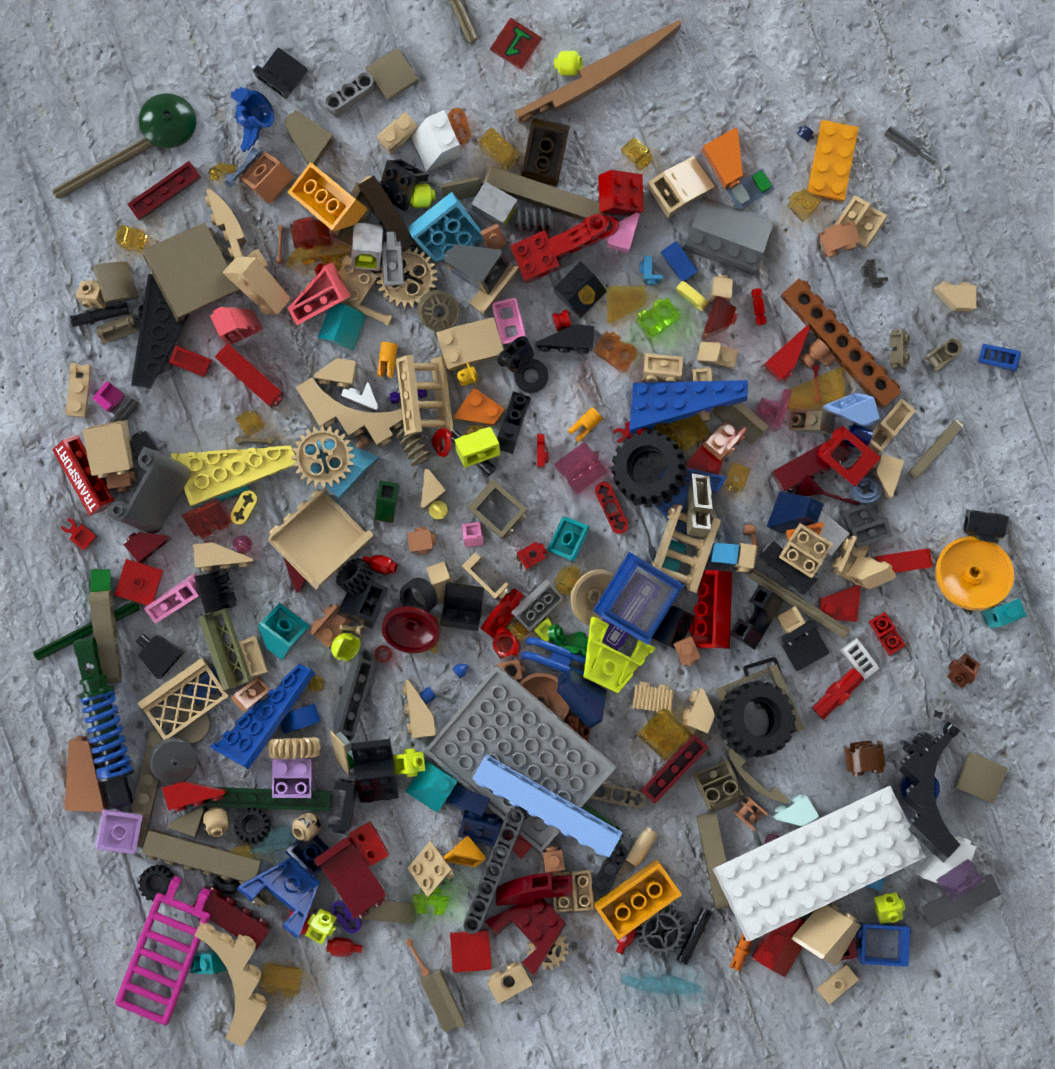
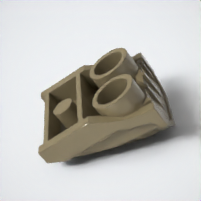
(718, 786)

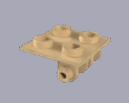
(357, 281)
(430, 869)

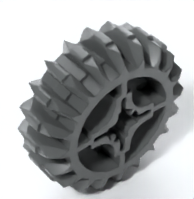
(669, 929)

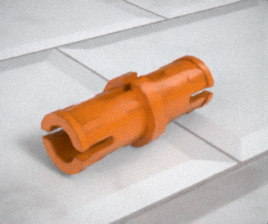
(742, 951)

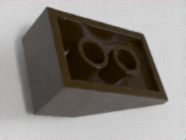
(545, 151)

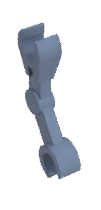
(252, 156)

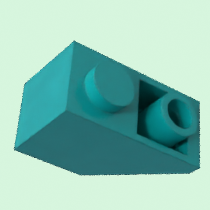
(207, 963)

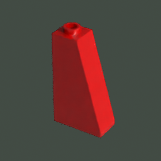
(249, 376)

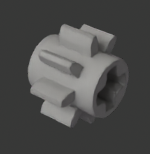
(941, 709)

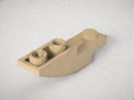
(224, 218)

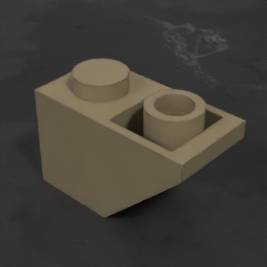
(812, 422)

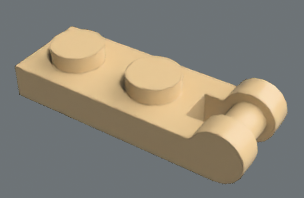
(78, 390)

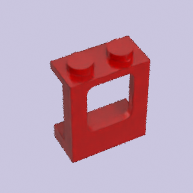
(861, 466)

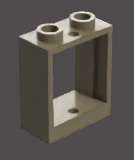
(481, 498)

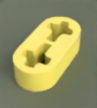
(692, 296)
(240, 505)

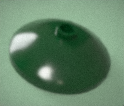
(167, 131)

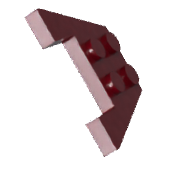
(537, 923)

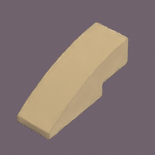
(890, 425)

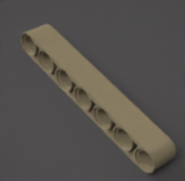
(541, 194)

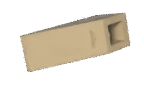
(213, 555)
(421, 718)

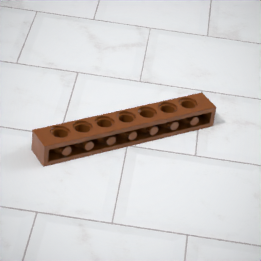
(842, 354)

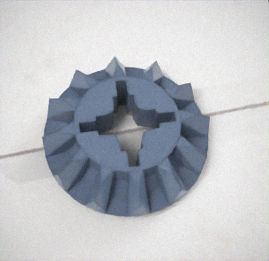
(874, 487)

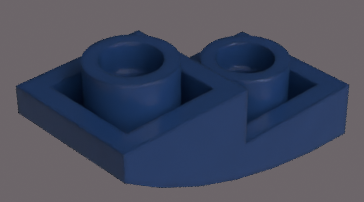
(468, 800)

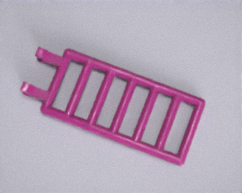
(140, 950)

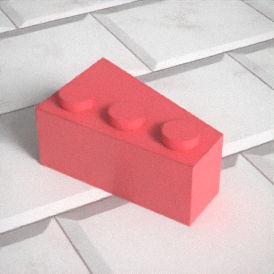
(322, 293)
(235, 323)

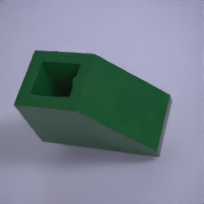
(386, 501)

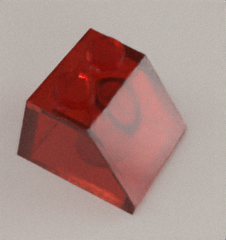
(207, 518)

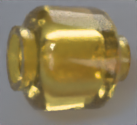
(567, 579)

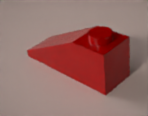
(785, 359)

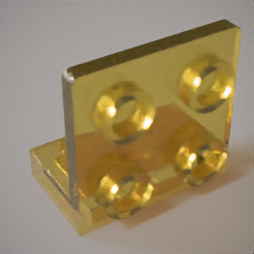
(685, 431)

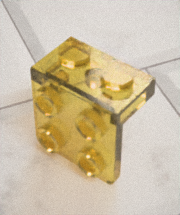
(664, 733)

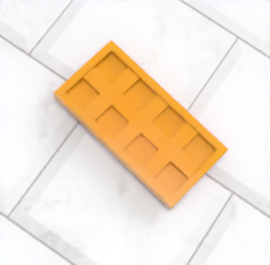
(832, 160)

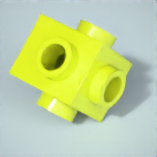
(409, 762)
(889, 908)
(321, 926)

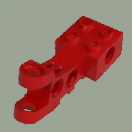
(541, 255)

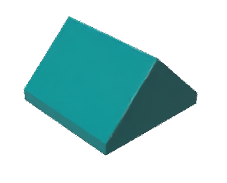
(342, 326)
(568, 539)

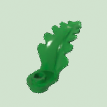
(574, 643)

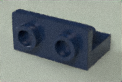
(480, 830)

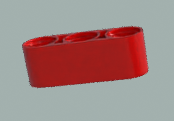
(908, 560)

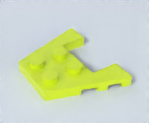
(607, 665)

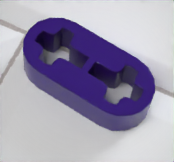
(342, 920)

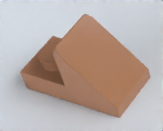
(250, 694)

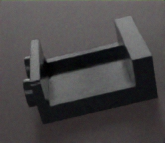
(348, 806)

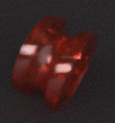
(385, 648)

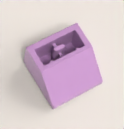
(292, 778)

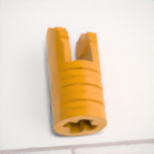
(388, 355)
(588, 421)

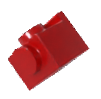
(526, 560)

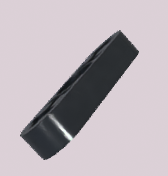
(598, 879)

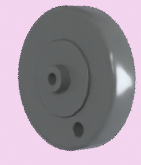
(173, 760)

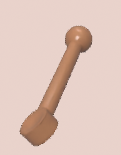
(279, 259)
(425, 971)

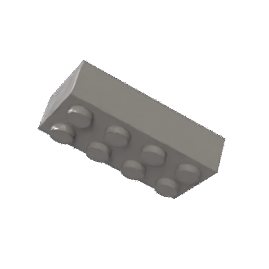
(537, 605)

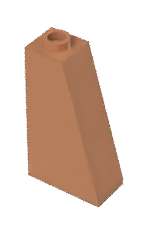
(82, 787)

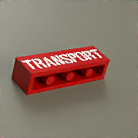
(75, 463)

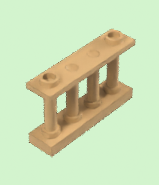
(409, 396)
(696, 562)

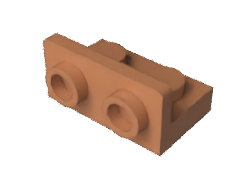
(724, 439)
(329, 626)

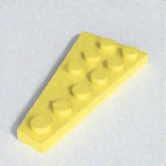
(227, 470)

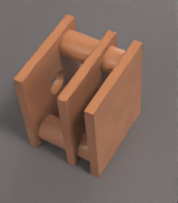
(755, 815)

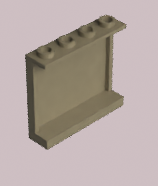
(190, 270)

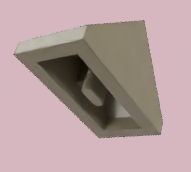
(190, 823)

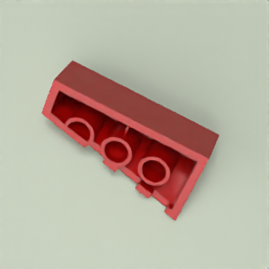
(713, 611)

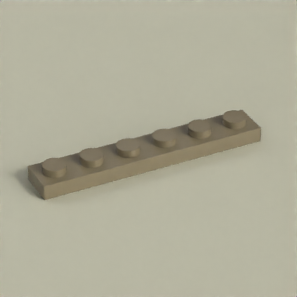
(146, 788)

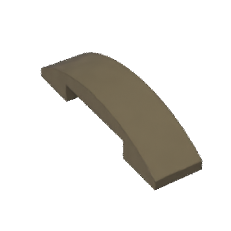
(737, 761)

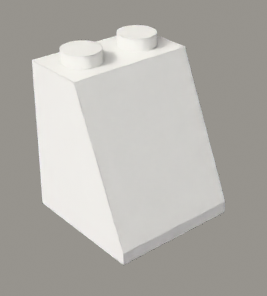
(436, 141)
(935, 868)

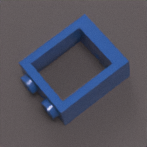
(902, 948)

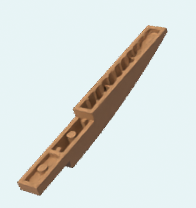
(598, 74)

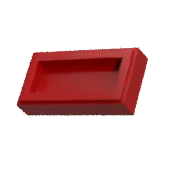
(190, 361)

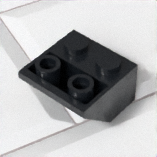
(365, 605)

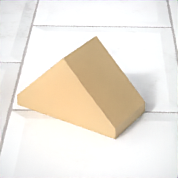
(431, 489)
(439, 577)

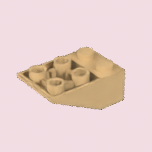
(679, 186)

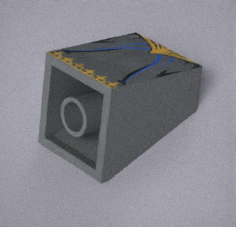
(477, 265)

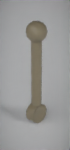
(239, 440)

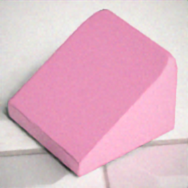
(472, 534)

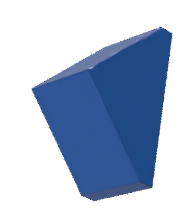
(300, 718)

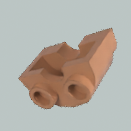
(838, 238)

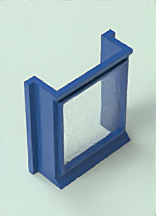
(638, 598)

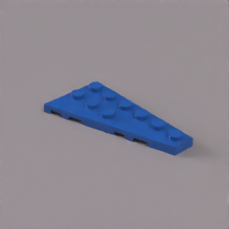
(675, 401)
(262, 720)

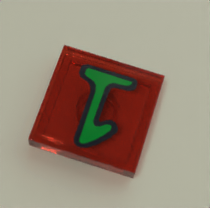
(515, 43)

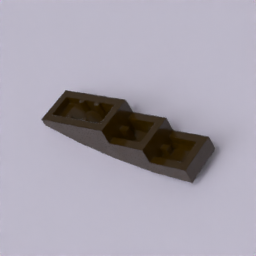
(385, 211)

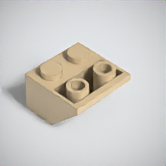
(700, 713)

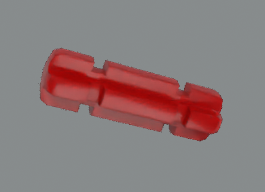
(758, 304)

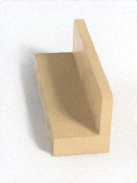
(483, 302)

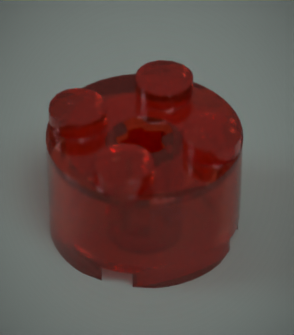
(310, 233)

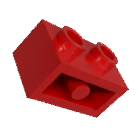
(369, 843)

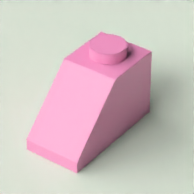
(623, 237)

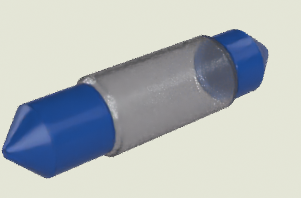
(443, 683)

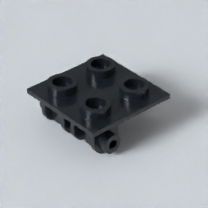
(215, 591)

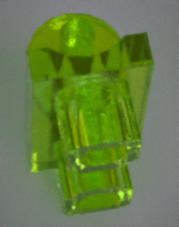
(439, 902)

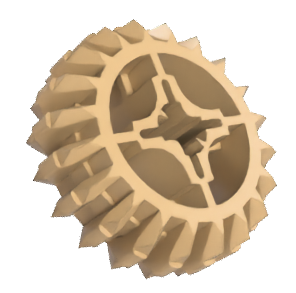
(293, 748)

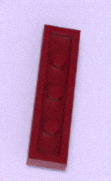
(164, 190)

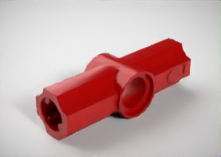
(837, 693)

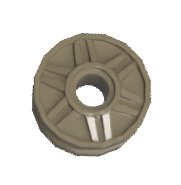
(430, 302)

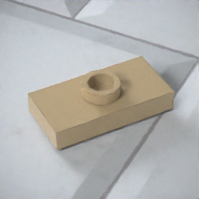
(254, 656)
(837, 984)

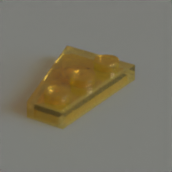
(818, 391)

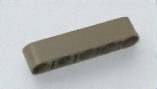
(106, 634)
(713, 854)

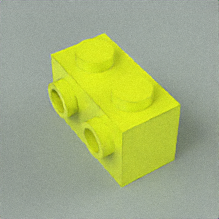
(477, 447)

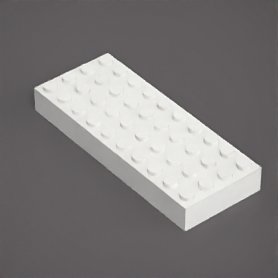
(818, 863)

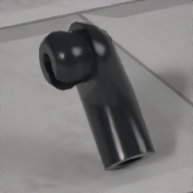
(225, 888)

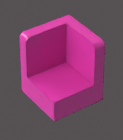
(108, 397)

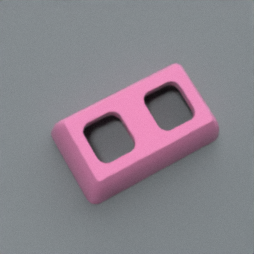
(514, 321)

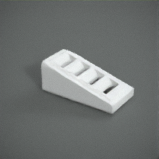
(856, 643)

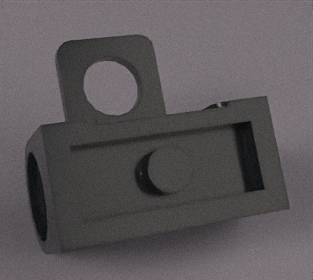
(985, 525)

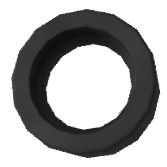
(425, 588)

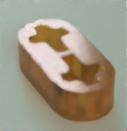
(463, 124)

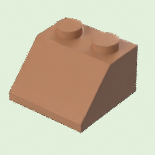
(267, 177)

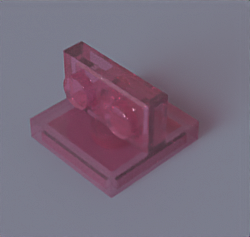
(777, 409)
(580, 468)

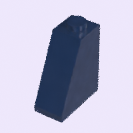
(792, 510)
(582, 696)

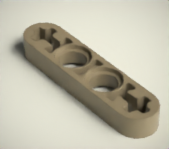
(936, 448)
(608, 796)

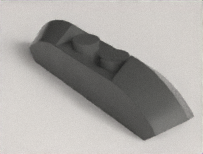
(354, 694)

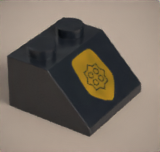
(580, 289)

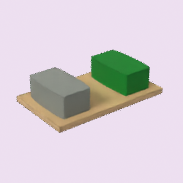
(341, 746)

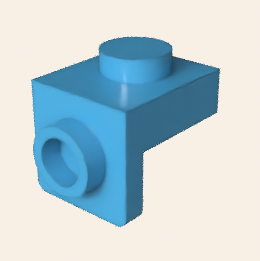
(646, 268)

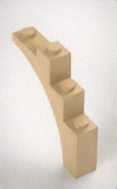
(353, 421)
(245, 978)

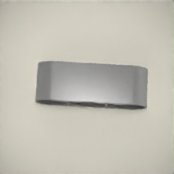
(353, 85)

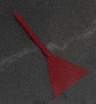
(810, 487)

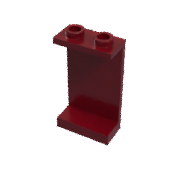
(351, 878)

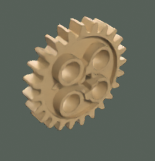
(400, 294)
(339, 452)

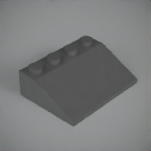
(728, 235)

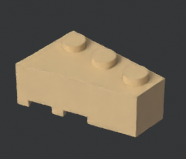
(257, 284)

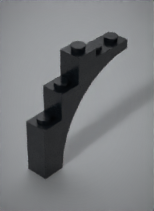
(927, 823)

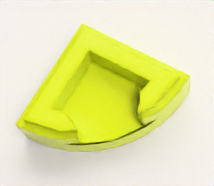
(542, 629)

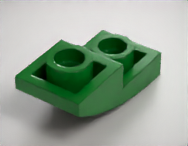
(100, 580)

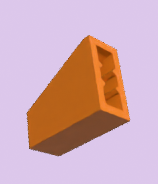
(725, 158)

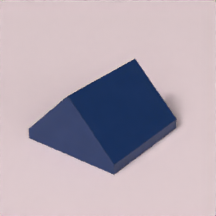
(305, 852)

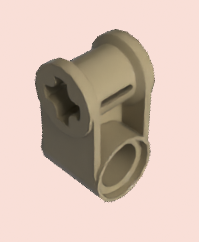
(941, 356)

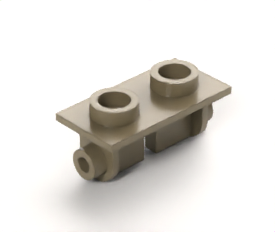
(117, 329)
(899, 341)

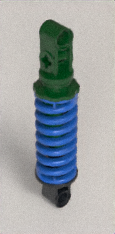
(104, 724)

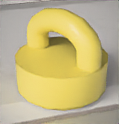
(438, 510)

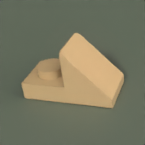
(717, 355)

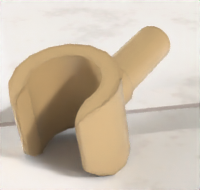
(357, 629)

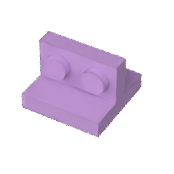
(118, 831)

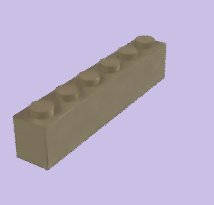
(200, 856)

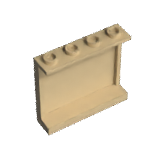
(318, 538)

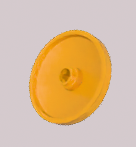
(974, 573)

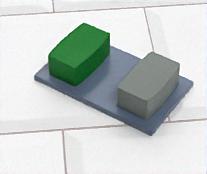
(750, 189)

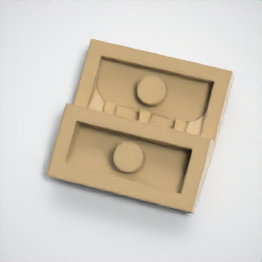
(866, 218)

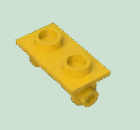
(467, 376)

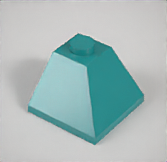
(282, 630)
(431, 786)

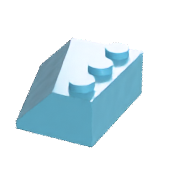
(444, 226)
(362, 463)

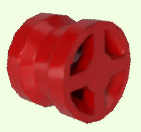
(561, 320)

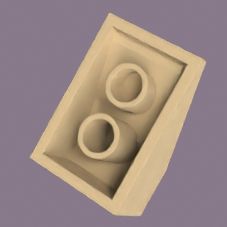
(470, 343)

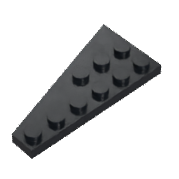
(156, 336)

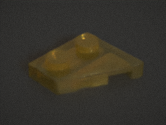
(623, 300)

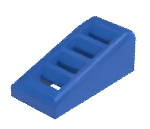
(1001, 350)

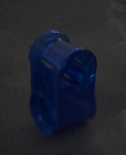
(861, 433)

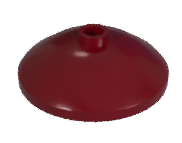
(410, 629)

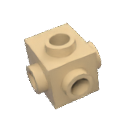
(90, 295)

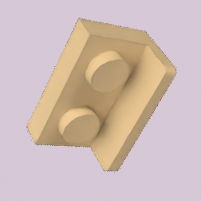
(662, 368)

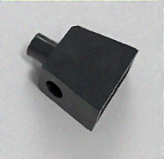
(158, 654)

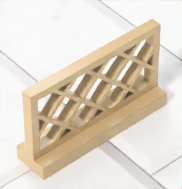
(176, 684)

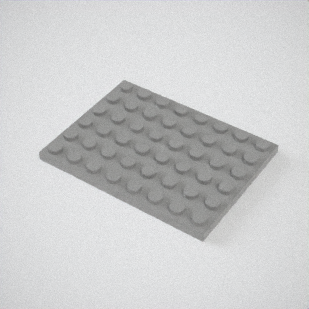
(526, 736)

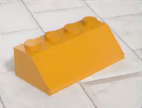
(326, 199)
(637, 899)

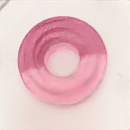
(242, 544)

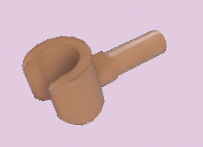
(750, 530)

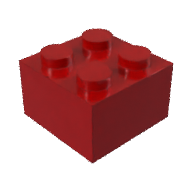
(620, 193)

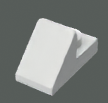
(366, 399)

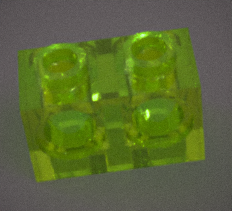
(660, 322)

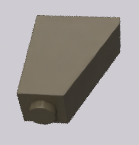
(309, 137)

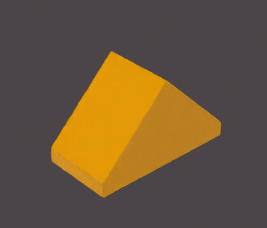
(465, 854)

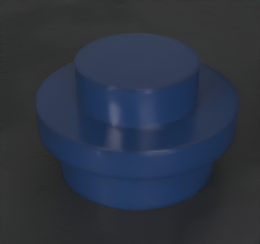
(805, 133)

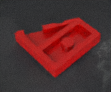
(842, 605)

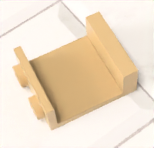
(470, 564)

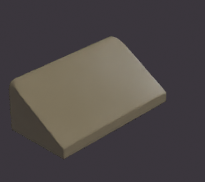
(462, 188)

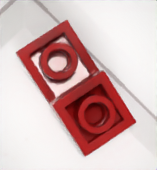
(887, 634)

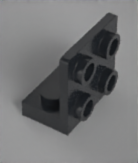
(281, 73)
(399, 181)
(462, 606)
(803, 645)

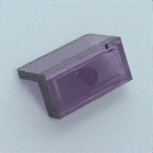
(960, 880)

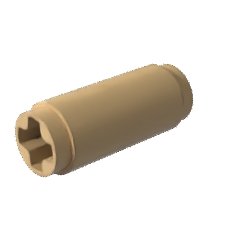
(641, 846)

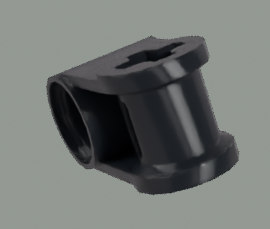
(518, 354)

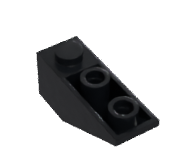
(573, 338)
(513, 422)

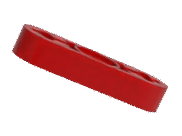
(600, 497)

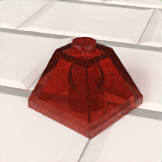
(720, 318)

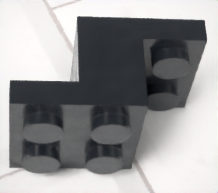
(374, 770)

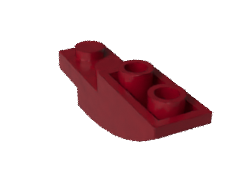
(532, 887)

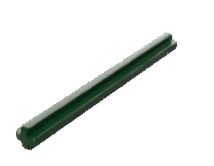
(81, 633)

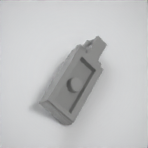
(392, 261)

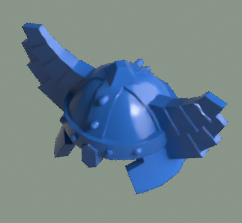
(252, 113)

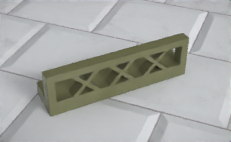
(221, 650)

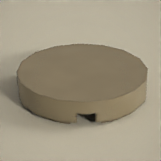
(195, 731)

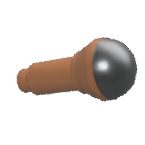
(363, 440)

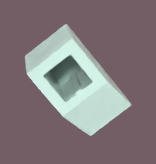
(798, 812)

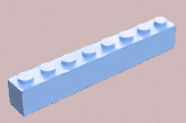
(547, 806)

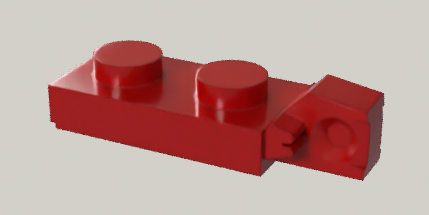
(502, 613)

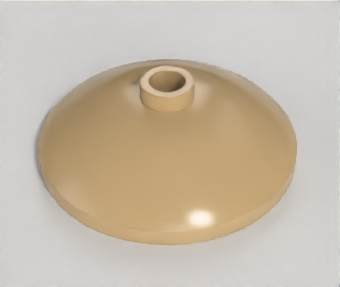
(581, 602)

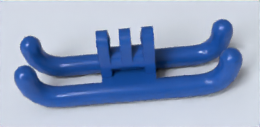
(558, 659)

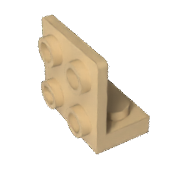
(847, 557)

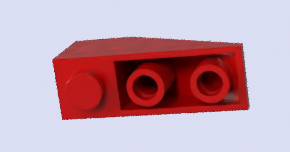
(187, 793)

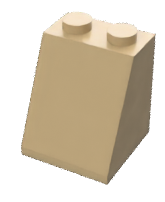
(108, 448)
(827, 933)

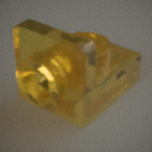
(637, 153)

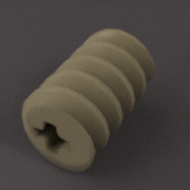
(413, 446)

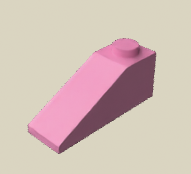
(173, 599)

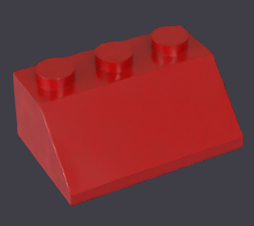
(777, 948)

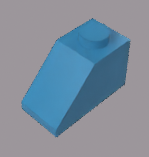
(724, 554)

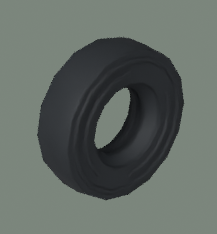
(539, 384)

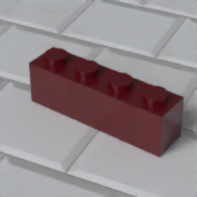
(808, 463)
(674, 768)
(235, 918)

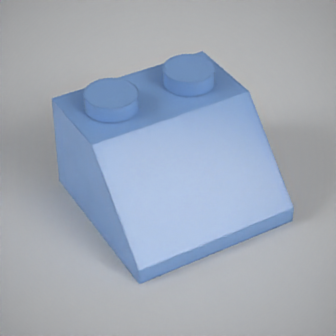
(855, 408)

